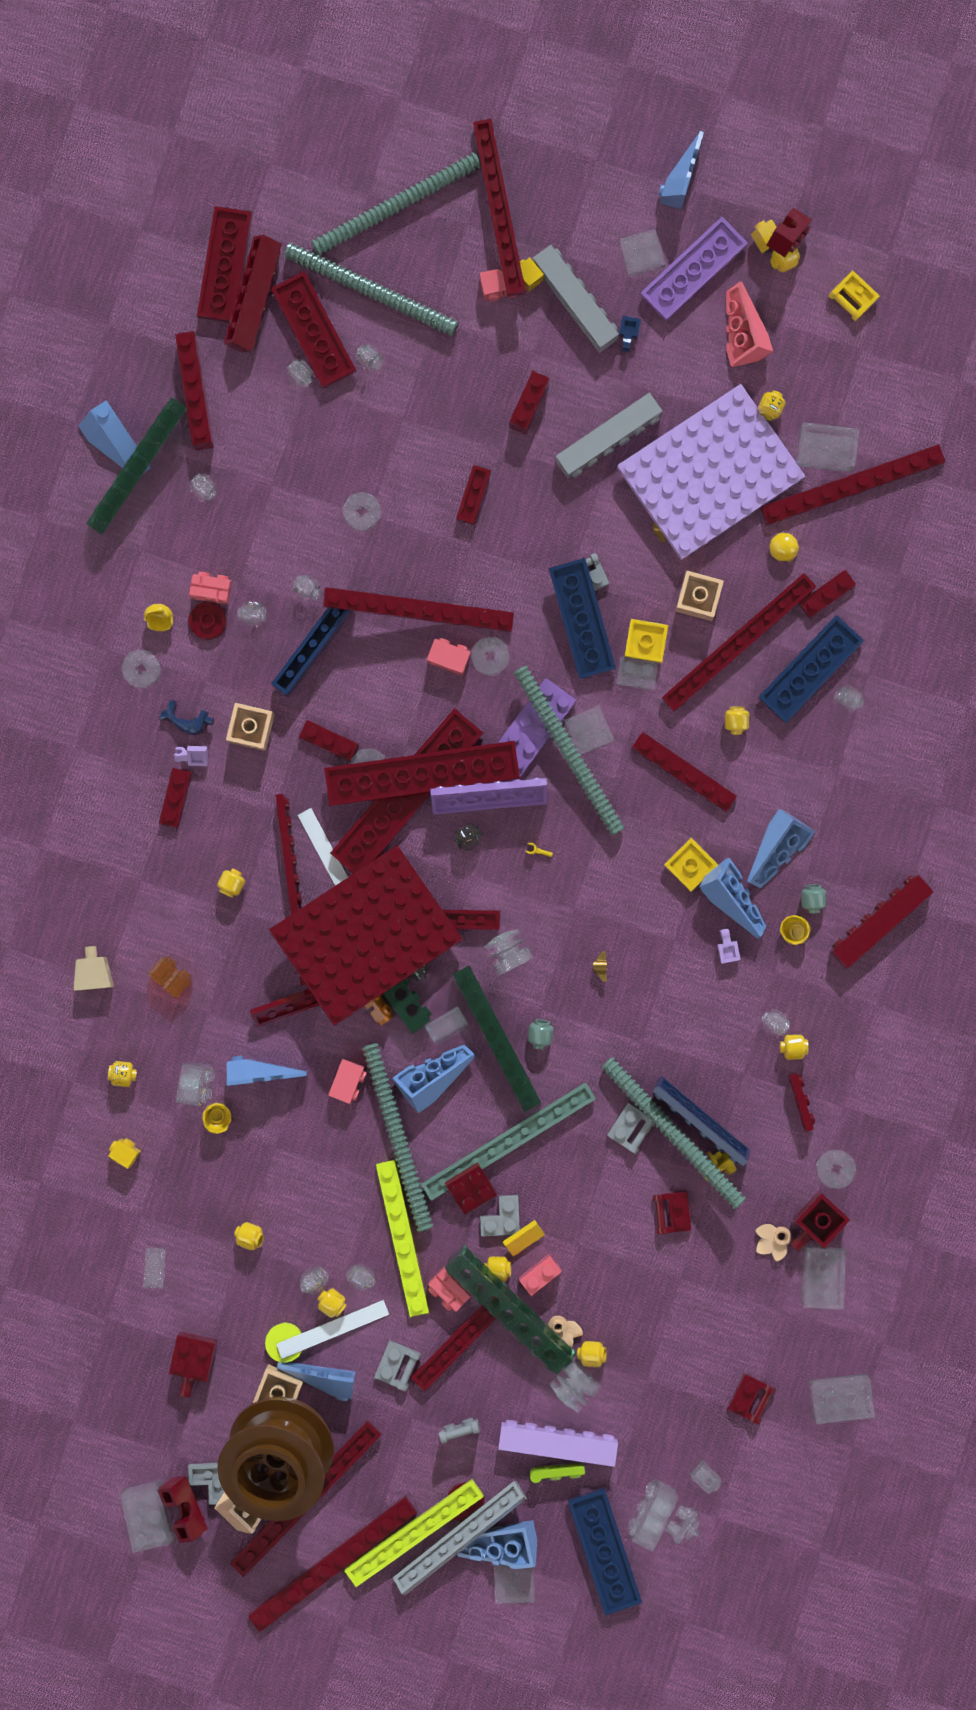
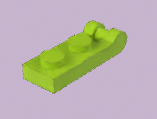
(556, 1472)

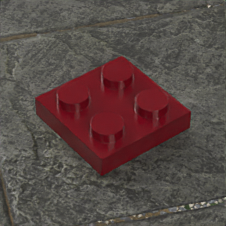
(471, 1188)

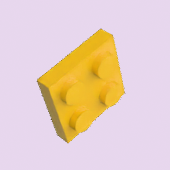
(646, 641)
(690, 864)

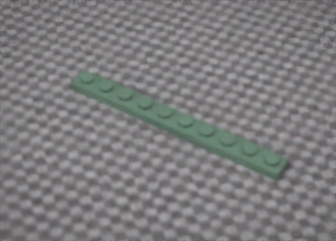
(512, 1138)

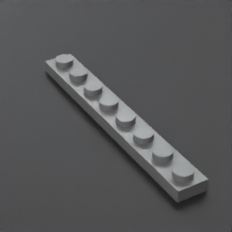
(459, 1538)

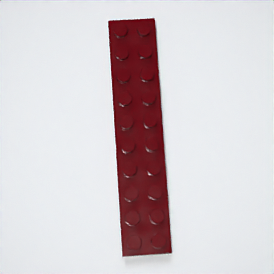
(421, 773)
(389, 815)

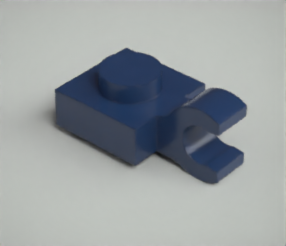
(629, 330)

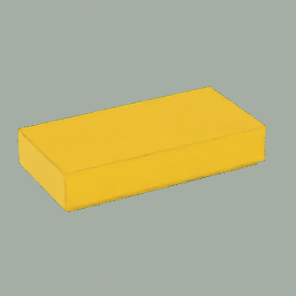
(523, 1238)

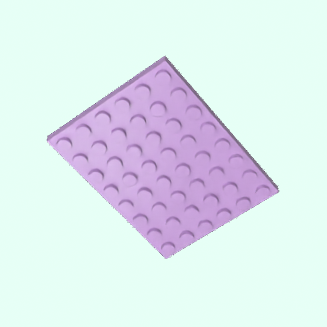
(710, 471)

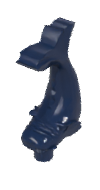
(191, 726)

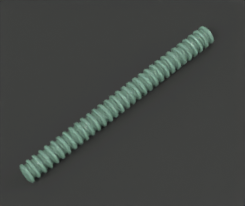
(397, 203)
(370, 289)
(568, 750)
(673, 1133)
(397, 1137)

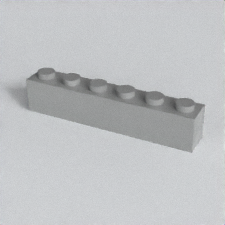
(576, 299)
(608, 436)

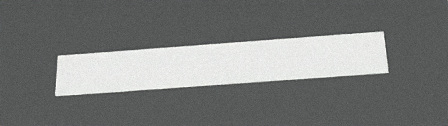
(322, 846)
(332, 1329)

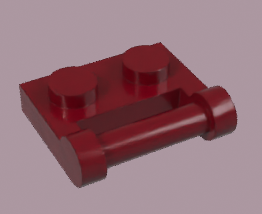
(678, 1212)
(745, 1395)

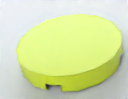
(278, 1334)

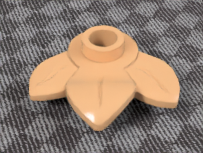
(770, 1243)
(567, 1331)

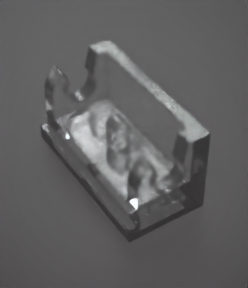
(446, 1026)

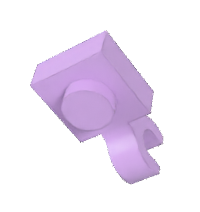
(194, 755)
(728, 950)

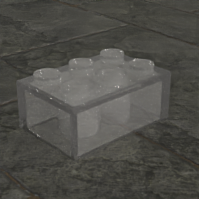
(827, 447)
(195, 1083)
(823, 1277)
(841, 1398)
(652, 1514)
(146, 1517)

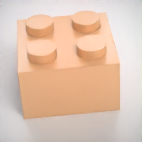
(699, 595)
(250, 727)
(278, 1384)

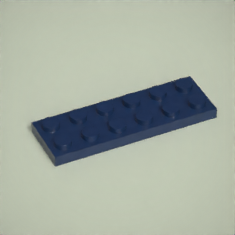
(582, 618)
(810, 669)
(701, 1120)
(604, 1551)

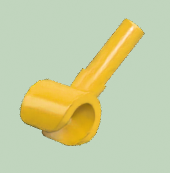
(538, 851)

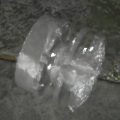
(508, 952)
(575, 1386)

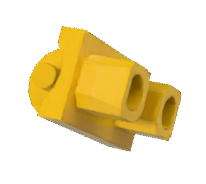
(722, 1162)

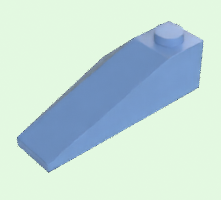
(677, 183)
(108, 434)
(781, 840)
(726, 892)
(249, 1071)
(429, 1080)
(329, 1380)
(505, 1545)

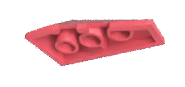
(747, 334)

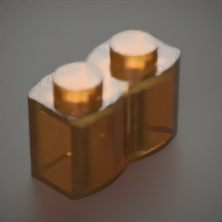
(170, 977)

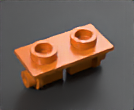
(382, 1011)

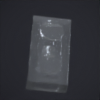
(154, 1267)

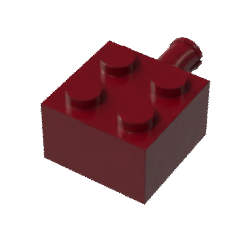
(818, 1221)
(192, 1360)

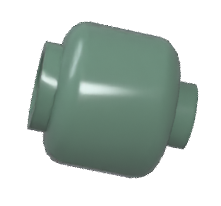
(813, 898)
(540, 1033)

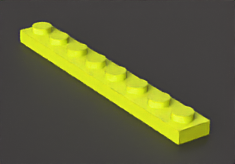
(402, 1238)
(414, 1532)

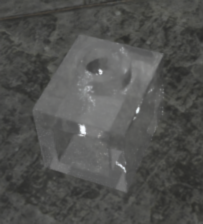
(706, 1477)

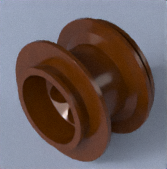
(276, 1459)

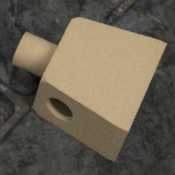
(92, 971)

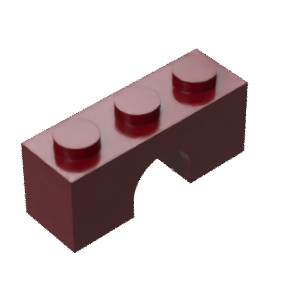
(789, 233)
(528, 402)
(190, 1522)

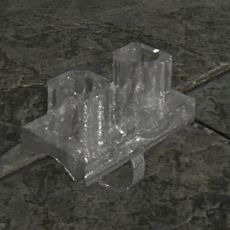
(679, 1531)

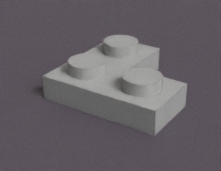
(507, 1222)
(206, 1475)

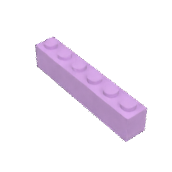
(557, 1443)

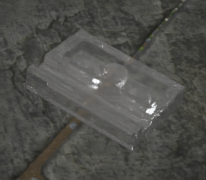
(637, 673)

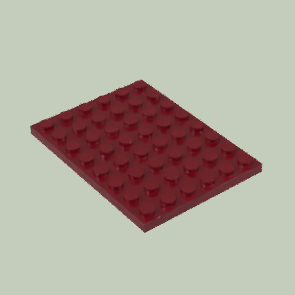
(365, 935)

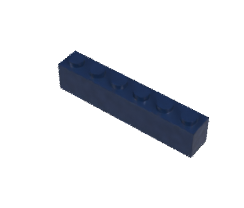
(310, 650)

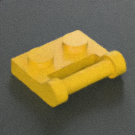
(858, 291)

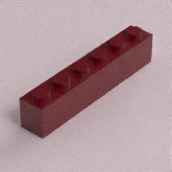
(252, 293)
(194, 390)
(881, 921)

